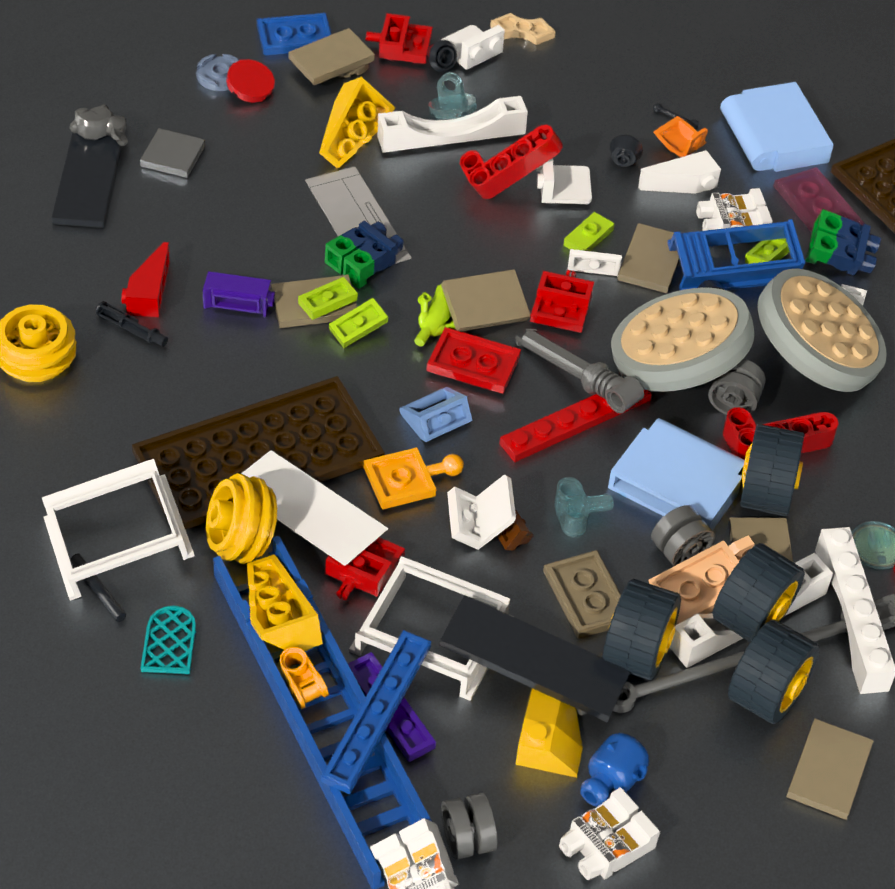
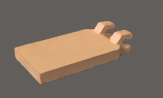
(702, 576)

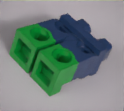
(842, 243)
(362, 252)

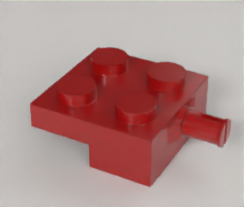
(402, 40)
(562, 301)
(368, 569)

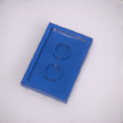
(288, 33)

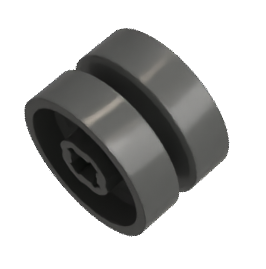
(738, 388)
(682, 534)
(469, 825)

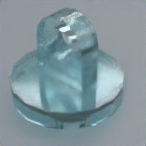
(451, 103)

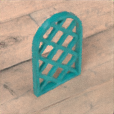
(168, 651)

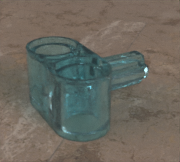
(574, 506)

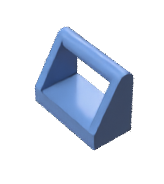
(440, 417)

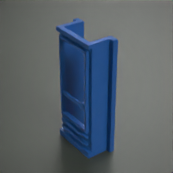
(699, 266)

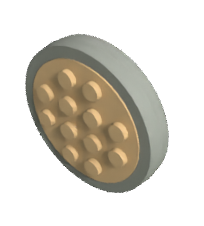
(821, 330)
(683, 339)

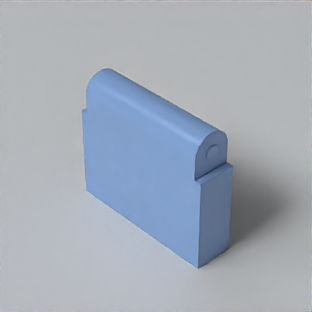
(777, 128)
(677, 469)

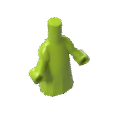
(433, 317)

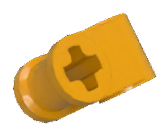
(303, 681)

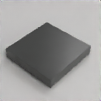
(172, 152)

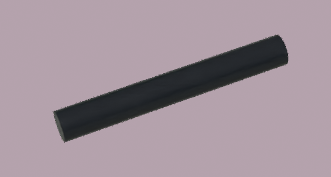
(101, 591)

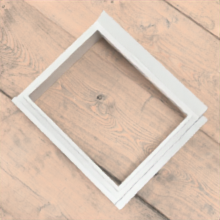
(102, 486)
(469, 674)

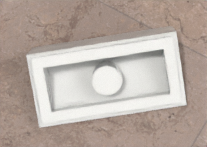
(594, 262)

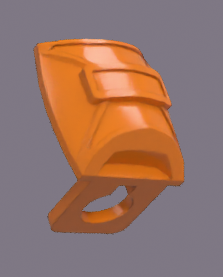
(681, 137)

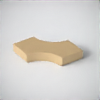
(530, 29)

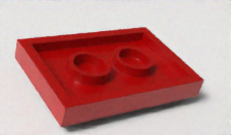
(473, 360)

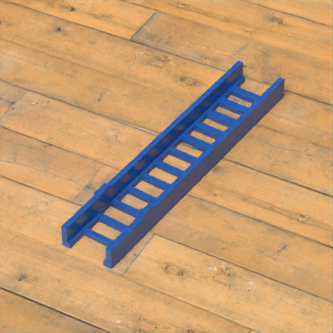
(383, 757)

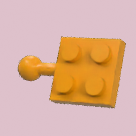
(405, 477)

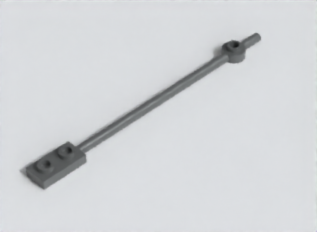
(886, 611)

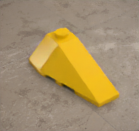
(352, 120)
(280, 608)
(550, 736)

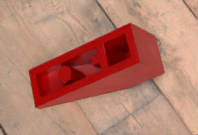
(147, 284)

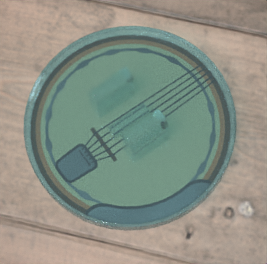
(875, 544)

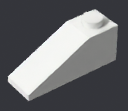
(682, 175)

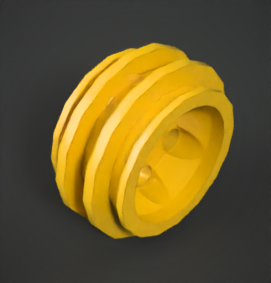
(27, 343)
(241, 518)

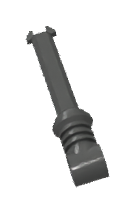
(595, 377)

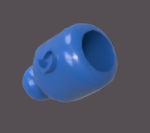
(614, 765)

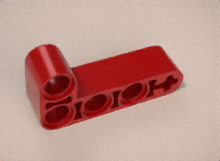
(512, 163)
(818, 430)

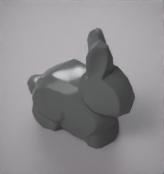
(98, 123)

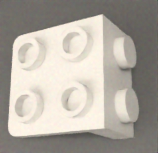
(477, 46)
(564, 183)
(481, 517)

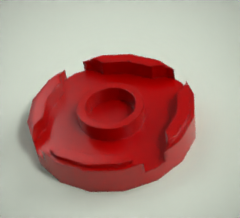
(250, 80)

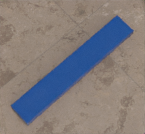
(376, 712)

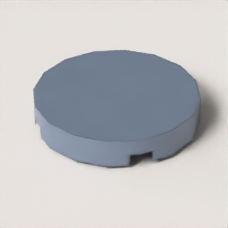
(213, 71)

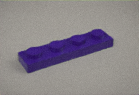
(405, 725)

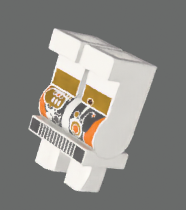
(733, 210)
(610, 836)
(416, 858)

